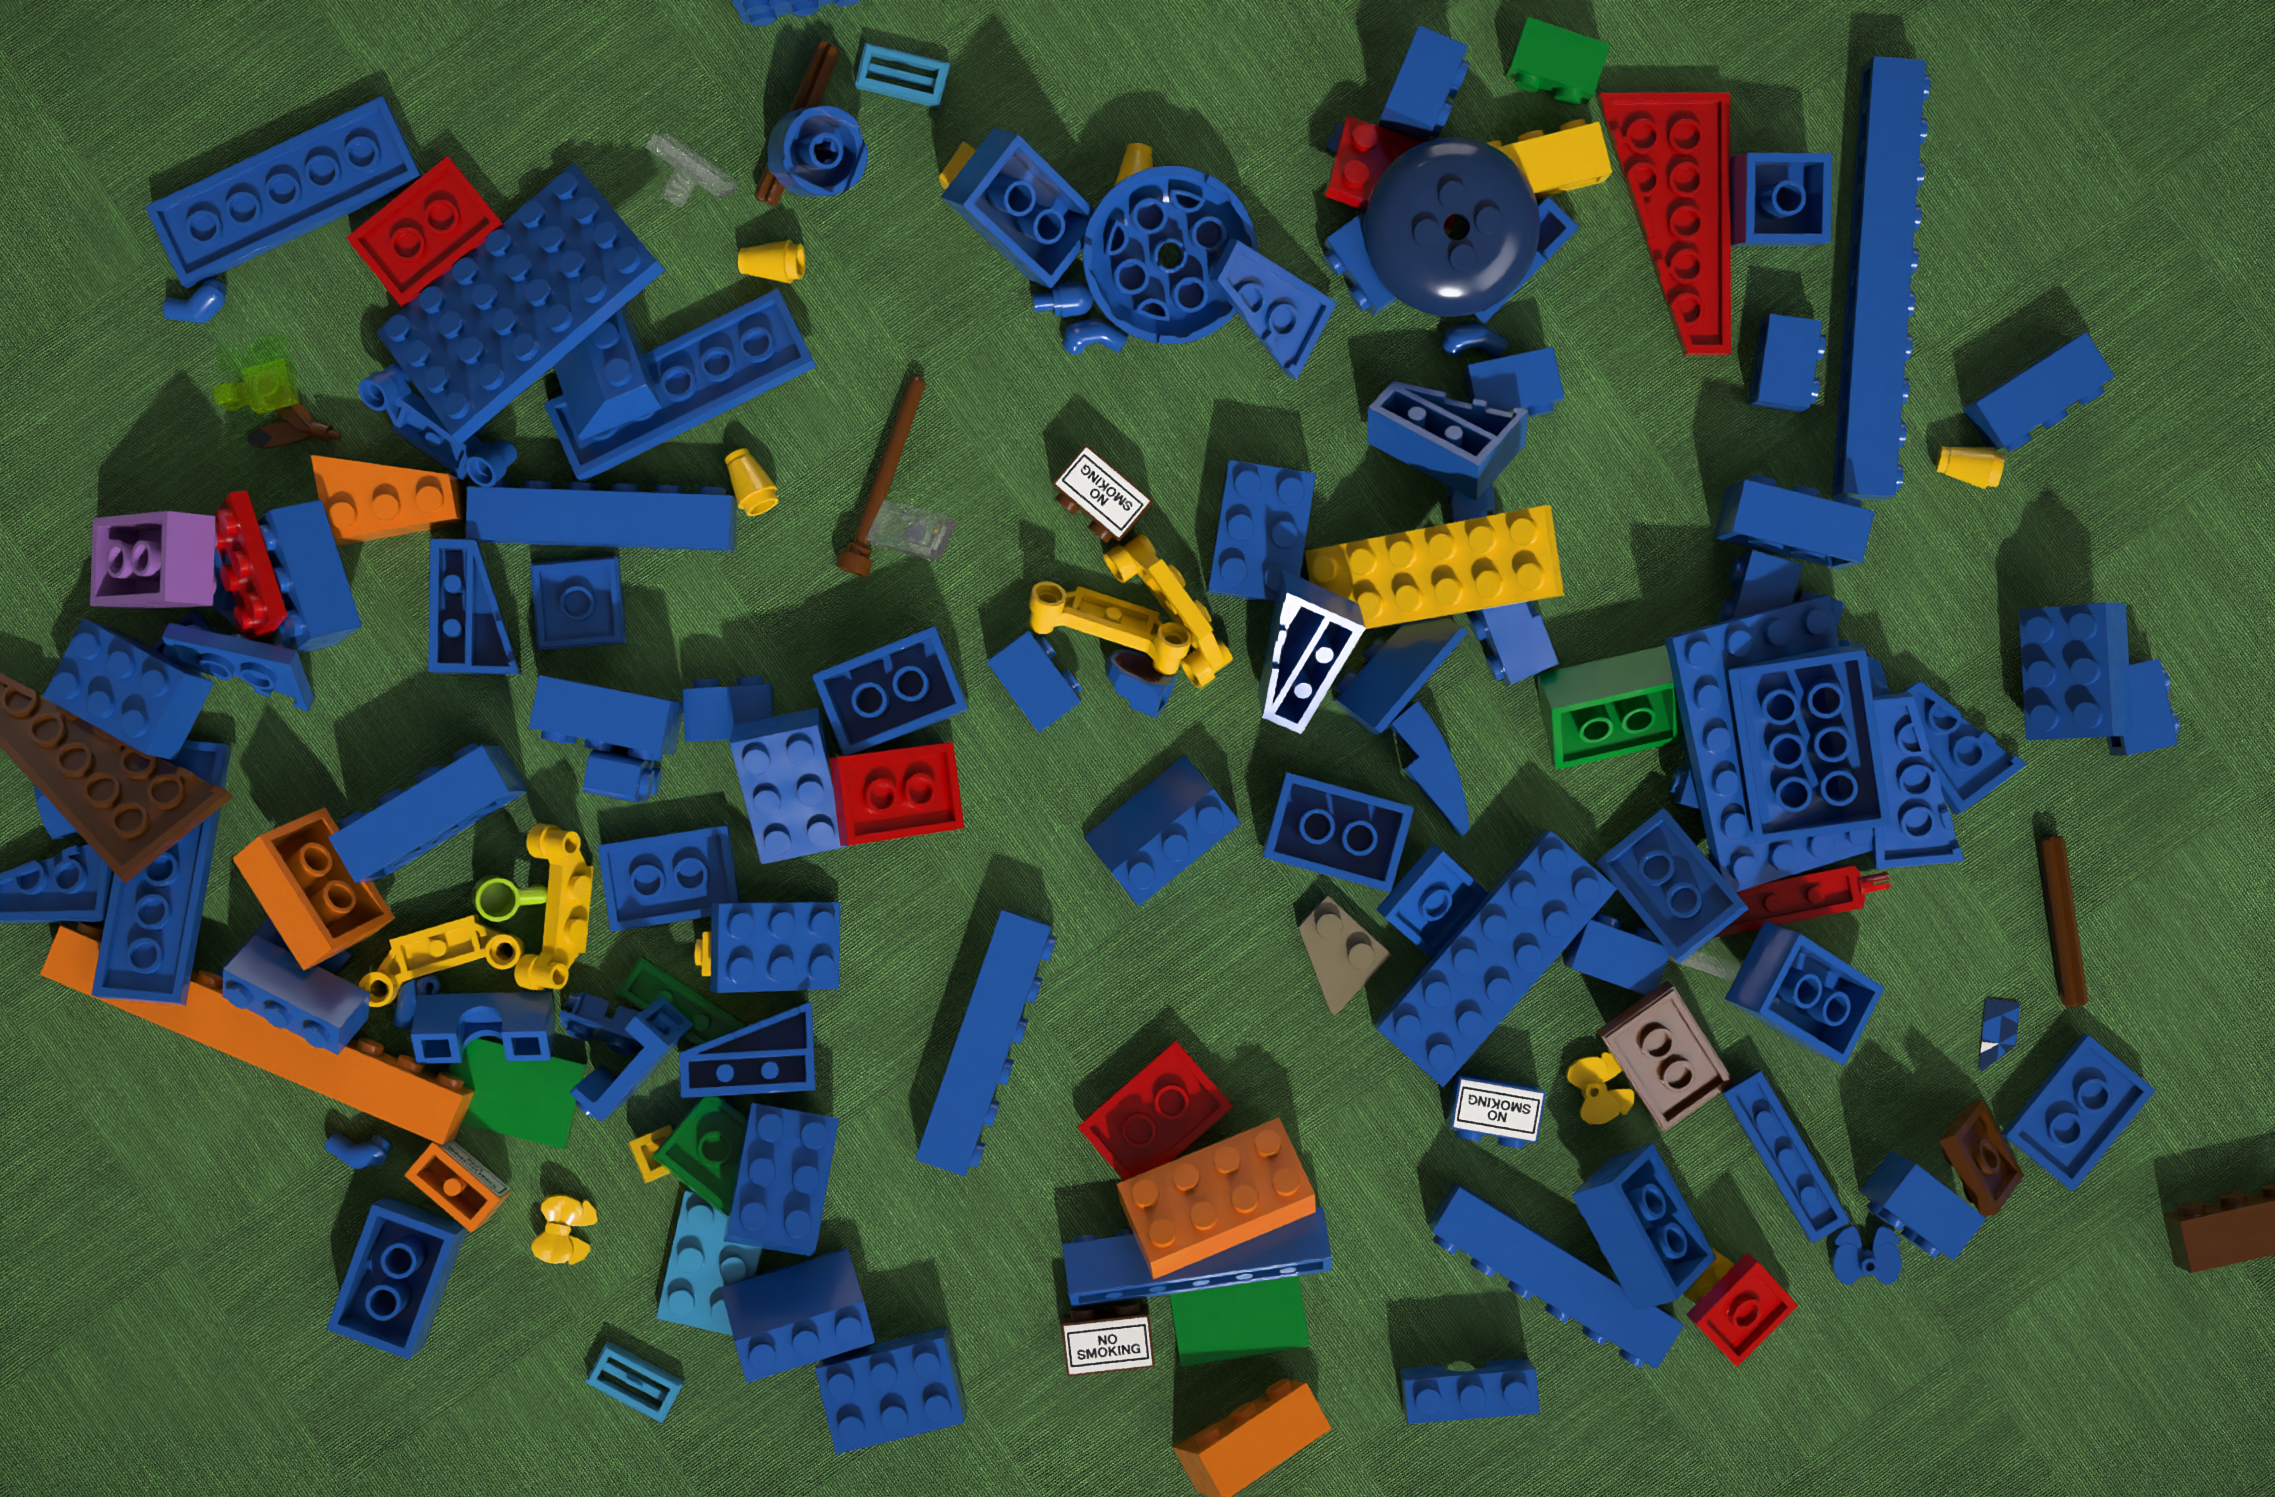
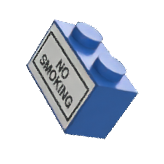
(1495, 1109)

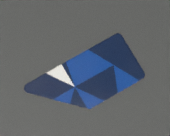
(1999, 1030)

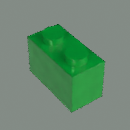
(1557, 62)

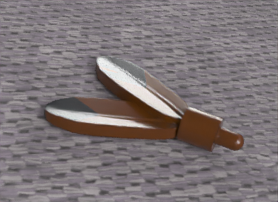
(296, 428)

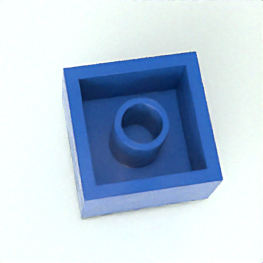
(1427, 76)
(1781, 199)
(1927, 1209)

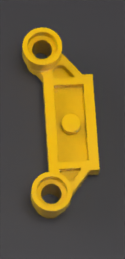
(1168, 588)
(1110, 620)
(565, 908)
(438, 950)

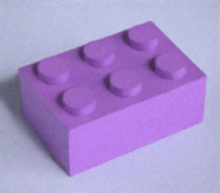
(153, 560)

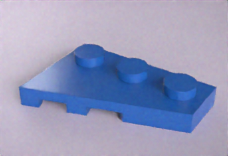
(1273, 304)
(258, 664)

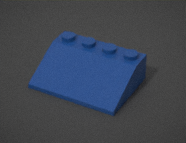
(1810, 744)

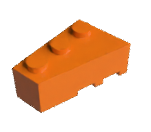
(384, 500)
(1252, 1439)

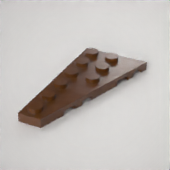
(111, 793)

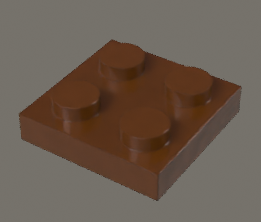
(1981, 1158)

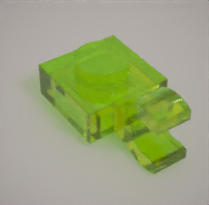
(265, 388)

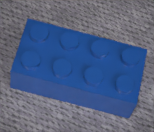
(427, 813)

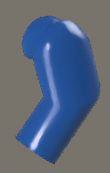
(200, 306)
(1092, 331)
(1473, 335)
(407, 998)
(362, 1154)

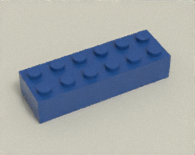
(1494, 957)

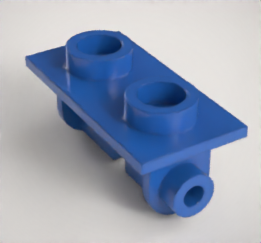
(590, 1020)

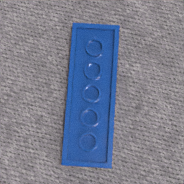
(284, 192)
(696, 381)
(158, 913)

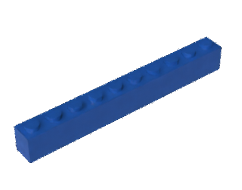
(1880, 278)

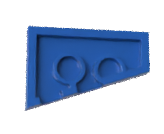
(1964, 757)
(59, 889)

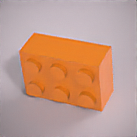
(310, 889)

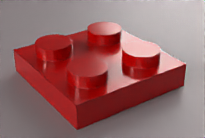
(1742, 1309)

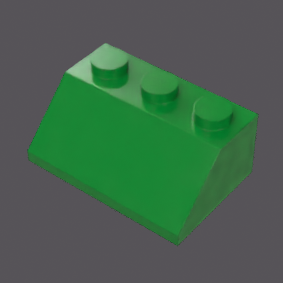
(1610, 707)

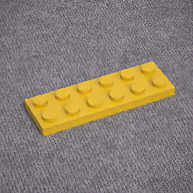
(1444, 567)

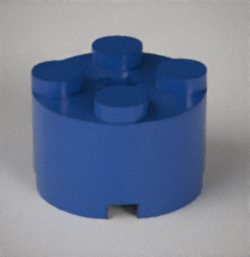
(837, 139)

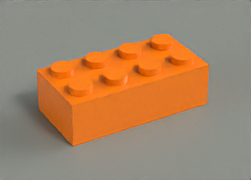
(1216, 1198)

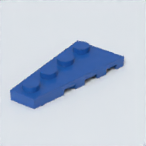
(1919, 816)

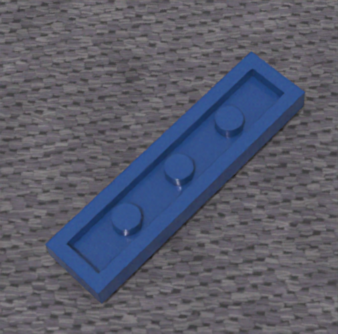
(1785, 1156)

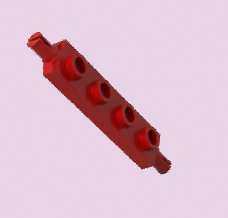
(1805, 897)

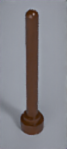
(857, 555)

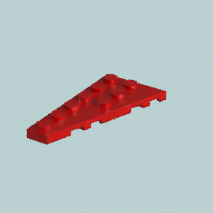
(1680, 186)

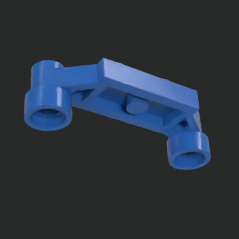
(421, 427)

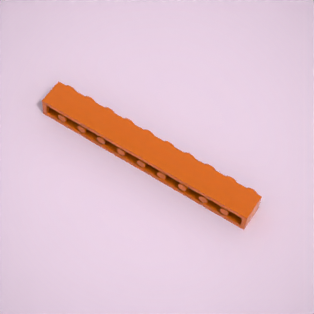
(358, 1076)

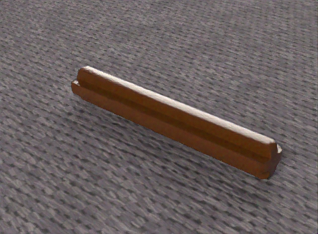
(807, 95)
(2063, 921)

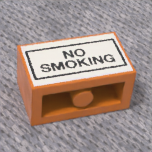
(458, 1183)

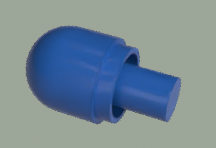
(1065, 299)

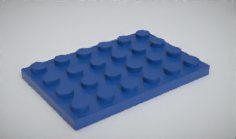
(518, 303)
(1706, 707)

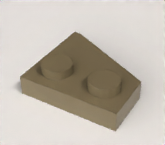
(1339, 952)

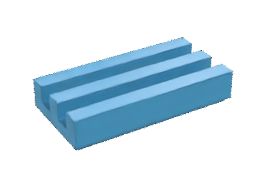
(939, 84)
(641, 1366)

